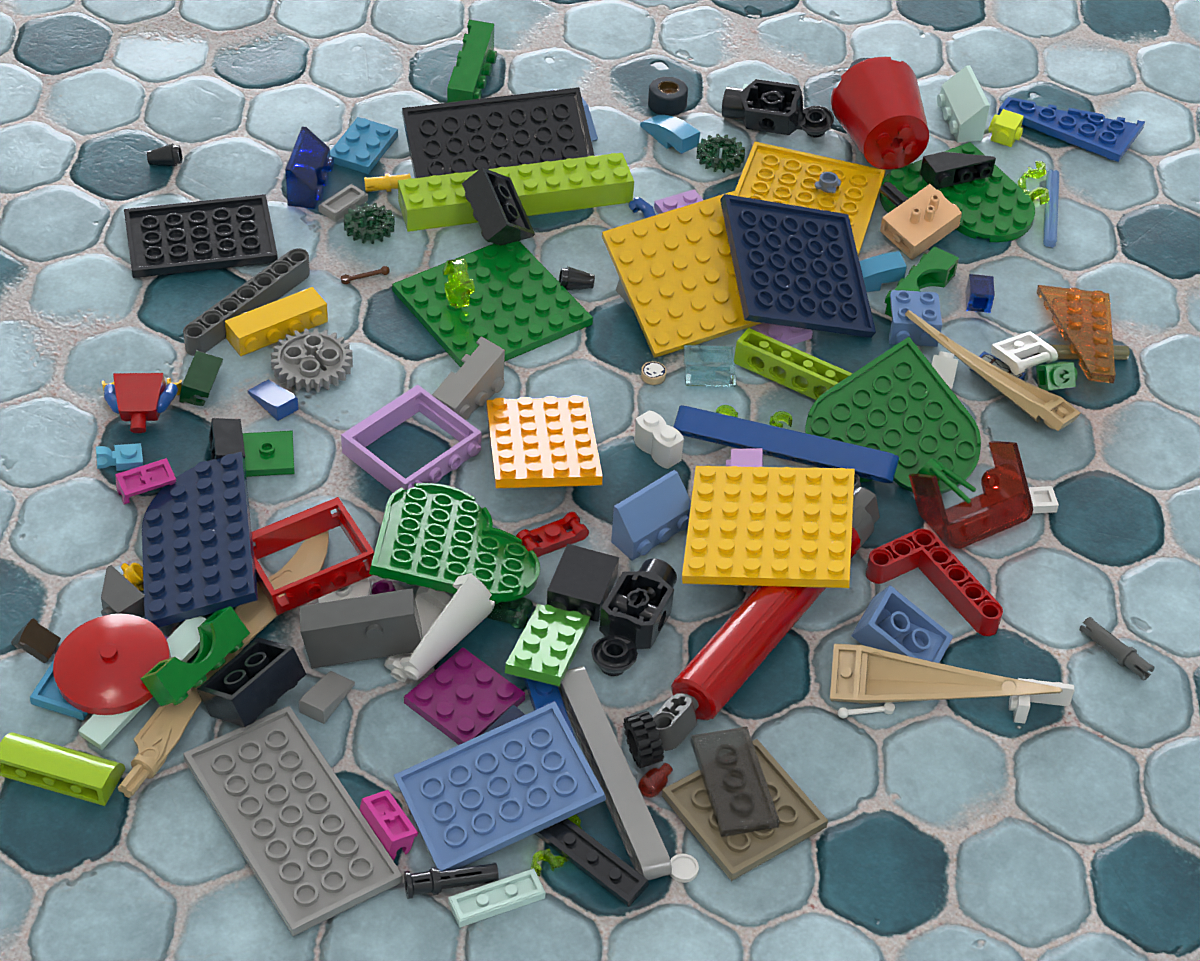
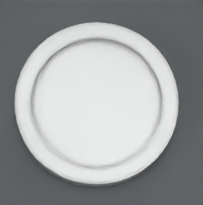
(684, 868)

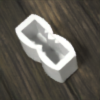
(658, 439)

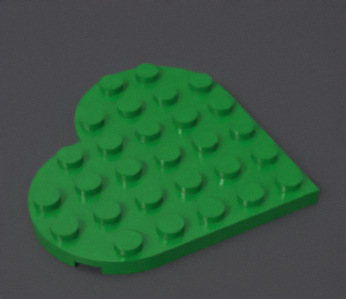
(989, 206)
(900, 409)
(441, 534)

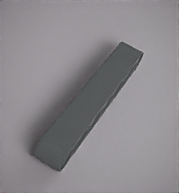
(260, 290)

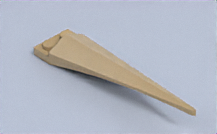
(1030, 399)
(880, 676)

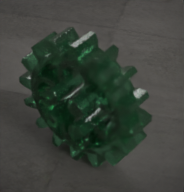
(709, 150)
(369, 222)

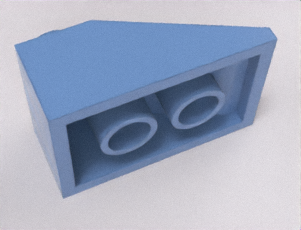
(901, 628)

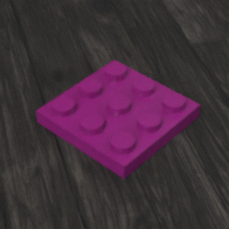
(463, 697)

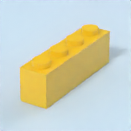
(275, 320)

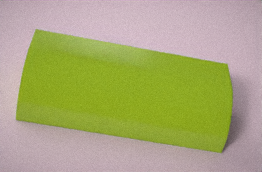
(59, 768)

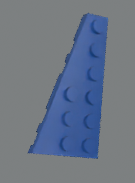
(1078, 127)

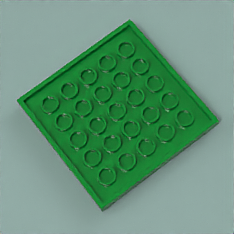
(512, 306)

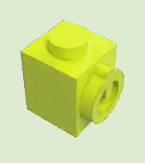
(1006, 128)

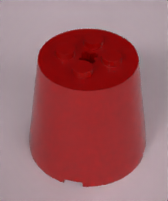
(882, 112)

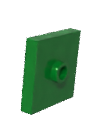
(269, 453)

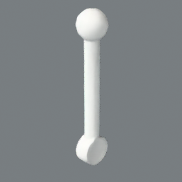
(888, 708)

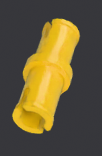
(384, 182)

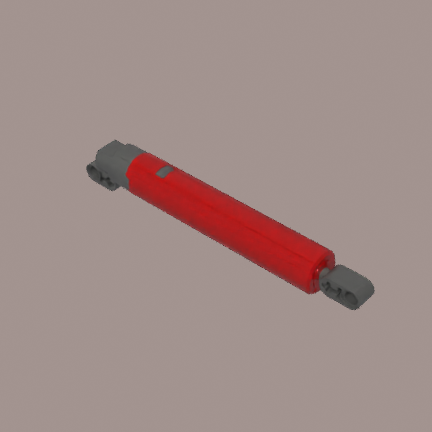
(746, 641)

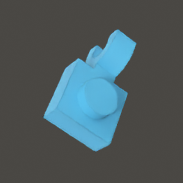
(124, 457)

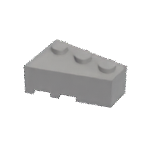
(475, 381)

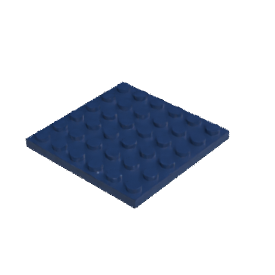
(797, 266)

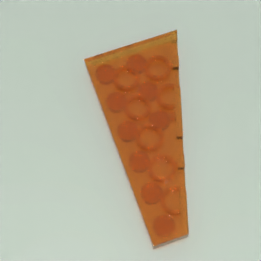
(1086, 323)

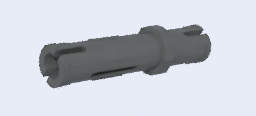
(1125, 655)

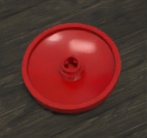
(104, 662)

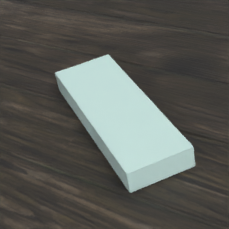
(496, 897)

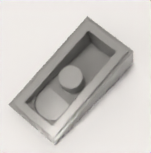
(325, 696)

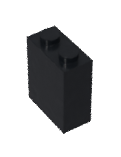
(583, 581)

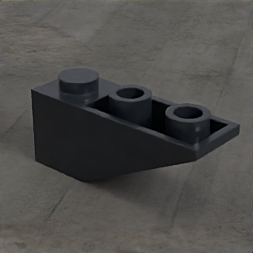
(952, 168)

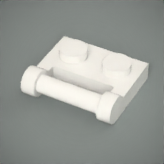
(1021, 346)

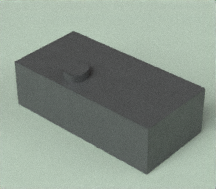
(360, 628)

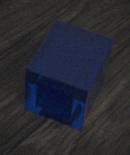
(980, 293)

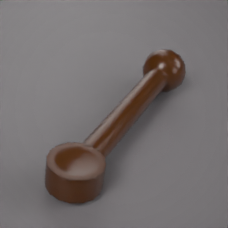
(346, 279)

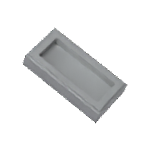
(338, 204)

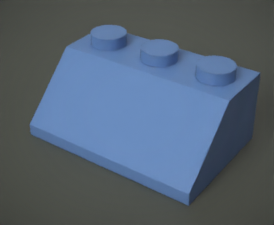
(651, 516)

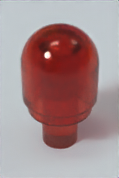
(654, 781)

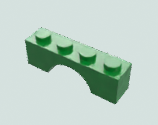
(934, 269)
(219, 636)

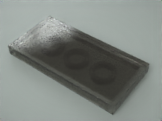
(734, 781)

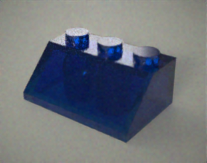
(307, 170)

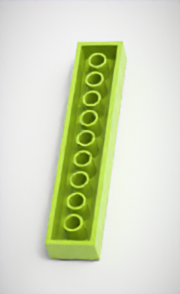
(540, 187)

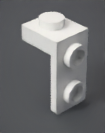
(1021, 704)

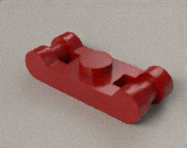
(554, 535)

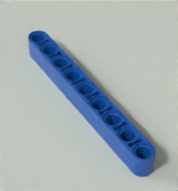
(785, 443)

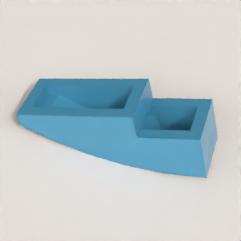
(672, 132)
(882, 269)

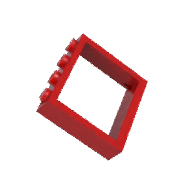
(299, 528)

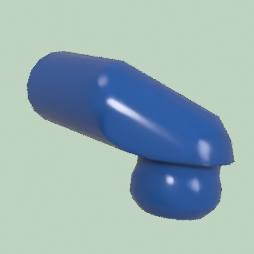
(640, 204)

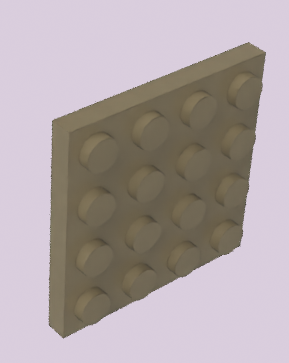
(746, 851)

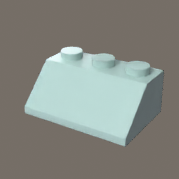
(964, 106)

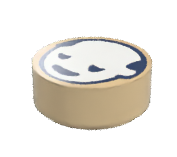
(653, 373)

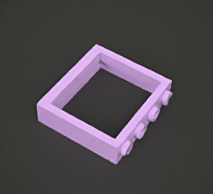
(395, 413)

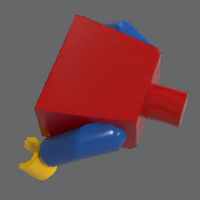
(140, 397)

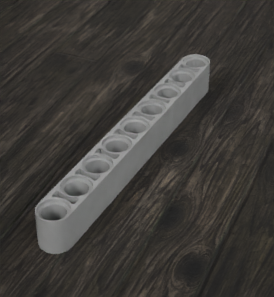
(614, 776)

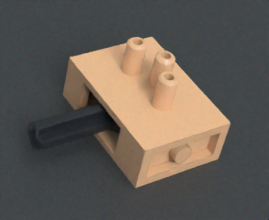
(919, 220)

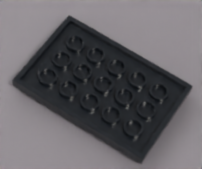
(200, 236)

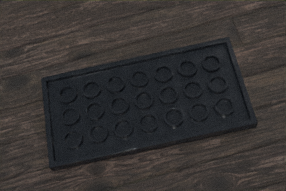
(497, 132)

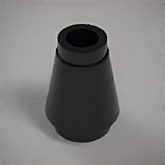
(167, 155)
(575, 279)

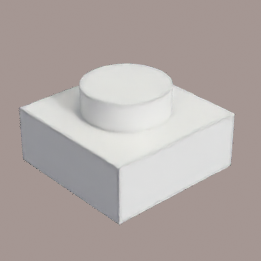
(1043, 499)

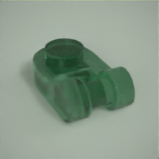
(517, 618)

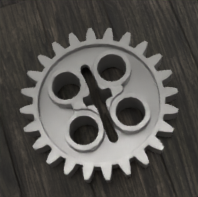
(312, 360)

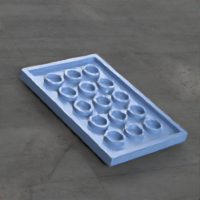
(499, 788)

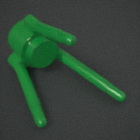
(937, 469)

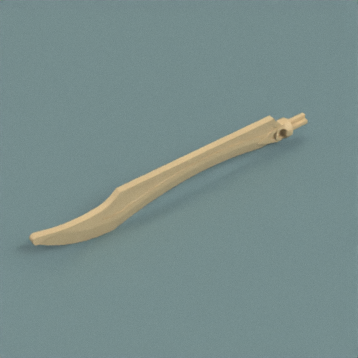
(170, 721)

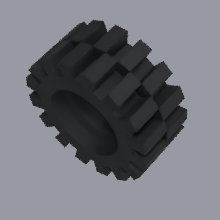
(643, 739)

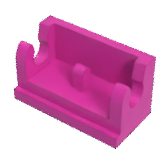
(144, 479)
(388, 822)

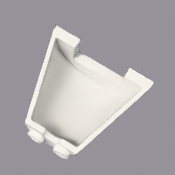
(443, 625)

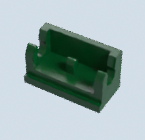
(200, 378)

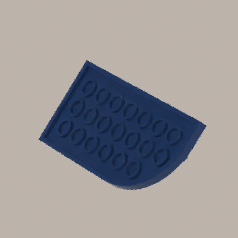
(199, 544)

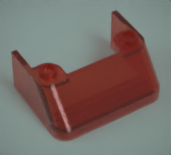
(1001, 506)

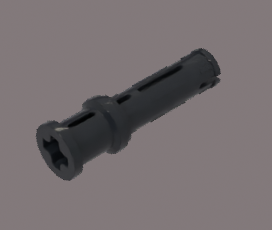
(435, 880)

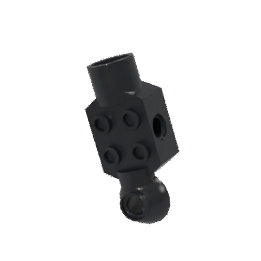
(775, 109)
(634, 615)

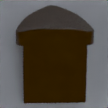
(36, 640)

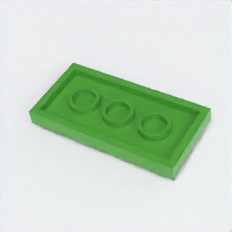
(547, 644)

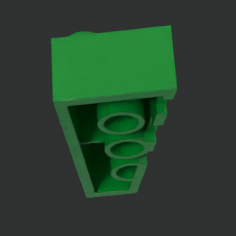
(473, 63)

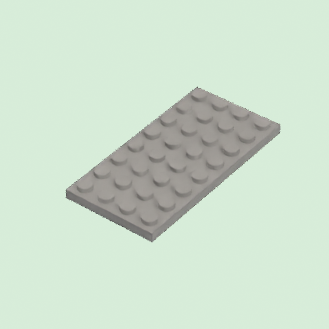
(292, 820)

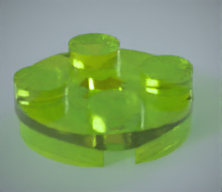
(459, 285)

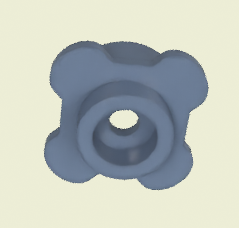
(828, 182)

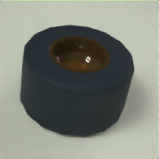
(667, 96)

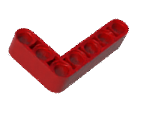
(956, 583)

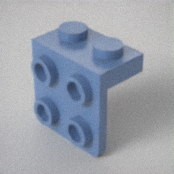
(924, 305)

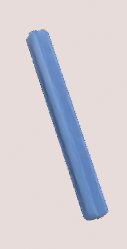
(1051, 209)

